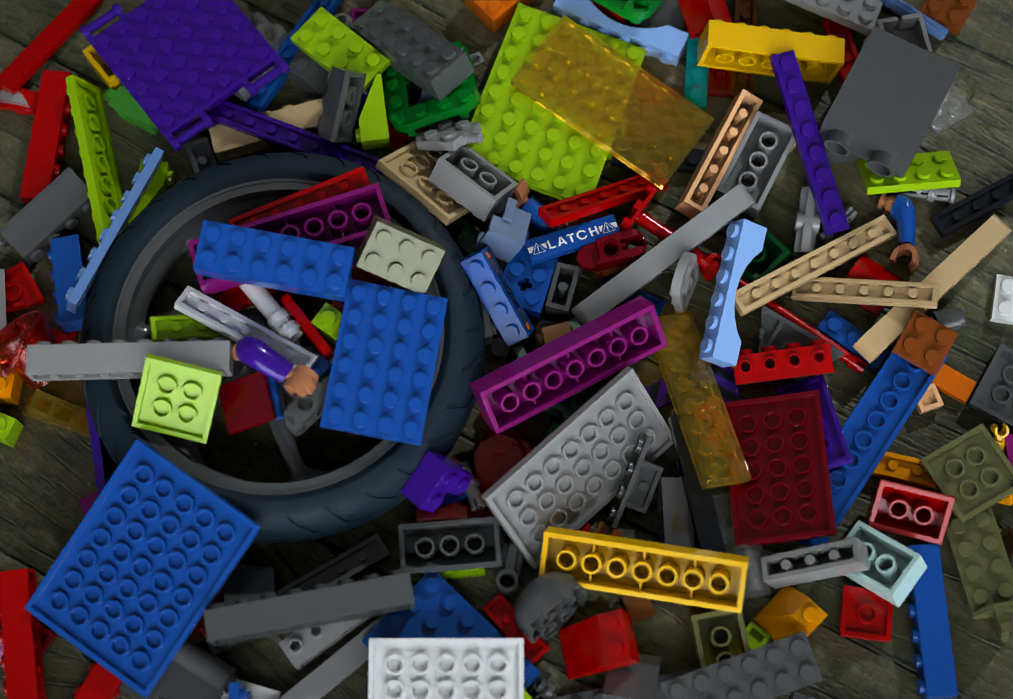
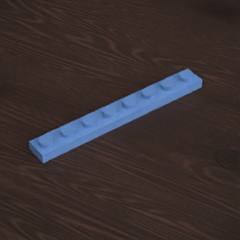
(109, 236)

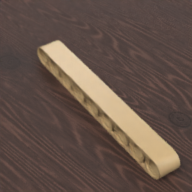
(947, 274)

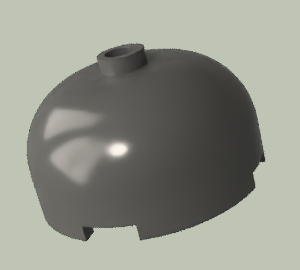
(548, 604)

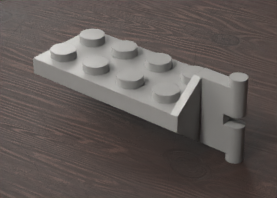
(854, 14)

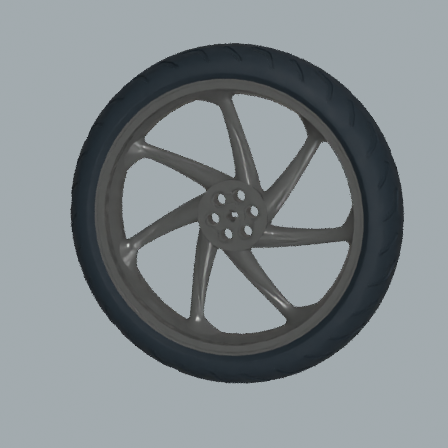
(312, 500)

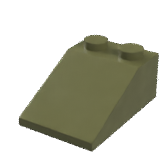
(718, 636)

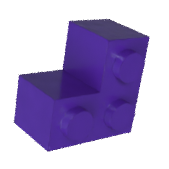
(434, 479)

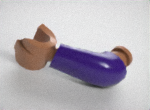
(263, 358)

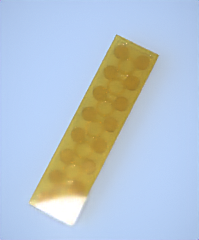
(699, 405)

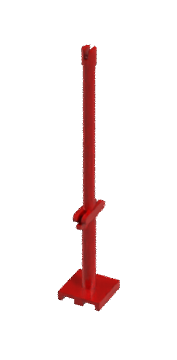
(710, 266)

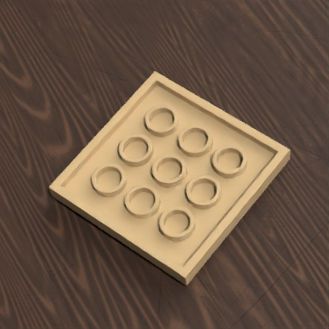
(411, 171)

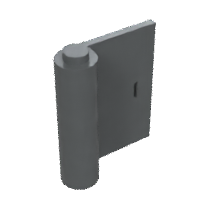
(191, 676)

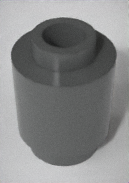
(949, 317)

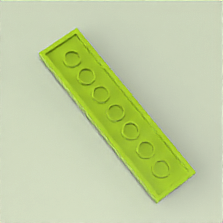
(95, 151)

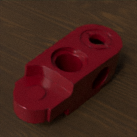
(594, 258)

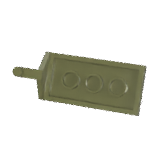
(983, 568)

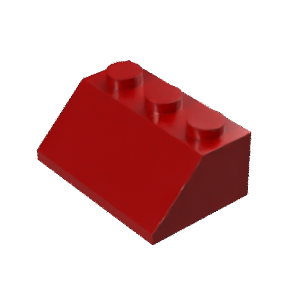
(909, 511)

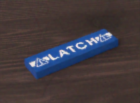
(569, 239)

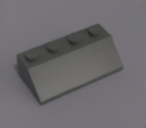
(47, 216)
(450, 545)

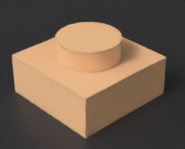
(930, 400)

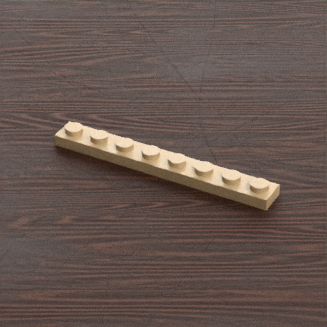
(813, 265)

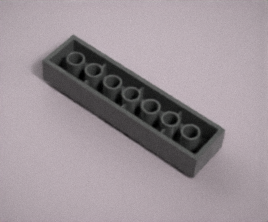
(309, 609)

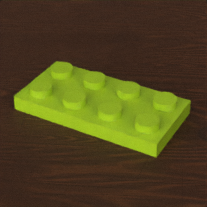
(336, 45)
(925, 172)

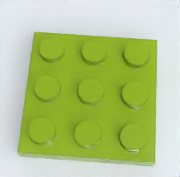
(177, 398)

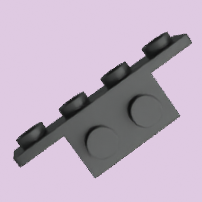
(639, 485)

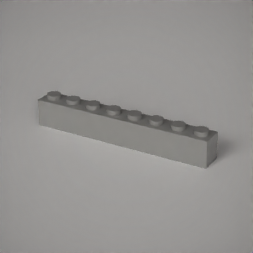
(121, 359)

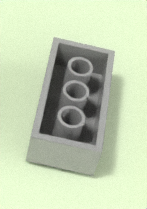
(758, 160)

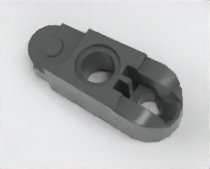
(306, 410)

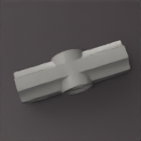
(805, 224)

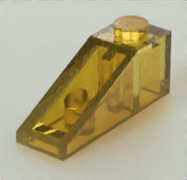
(56, 412)

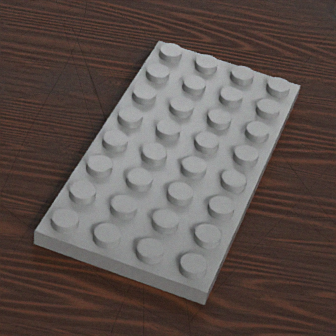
(578, 465)

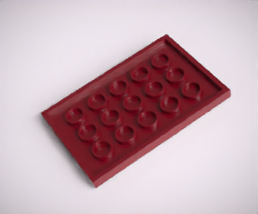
(788, 469)

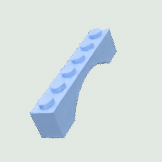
(661, 42)
(721, 339)

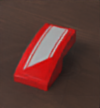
(22, 102)

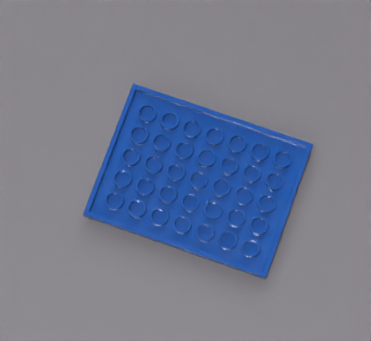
(142, 567)

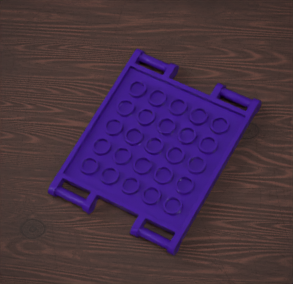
(184, 59)

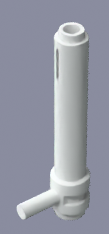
(277, 317)

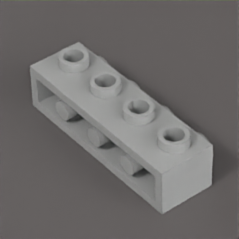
(815, 563)
(308, 644)

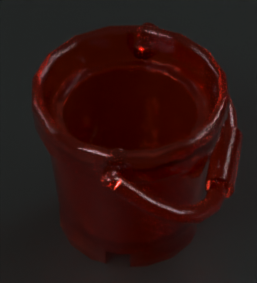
(14, 340)
(497, 456)

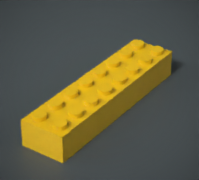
(647, 568)

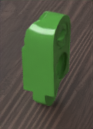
(128, 109)

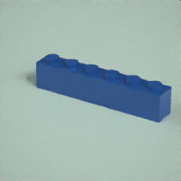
(931, 629)

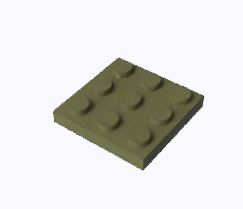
(971, 471)

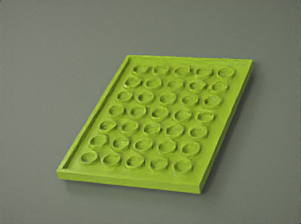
(523, 135)

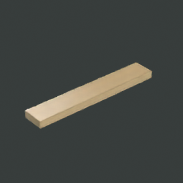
(869, 292)

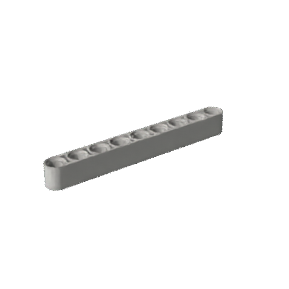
(664, 255)

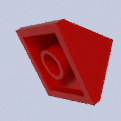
(698, 13)
(869, 269)

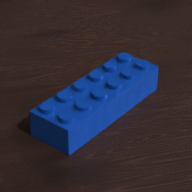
(274, 261)

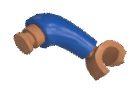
(531, 205)
(904, 213)

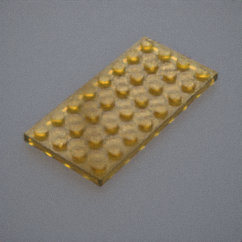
(612, 101)

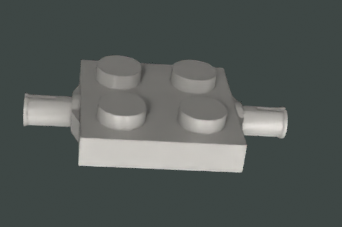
(450, 136)

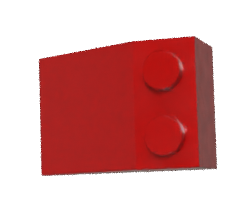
(599, 644)

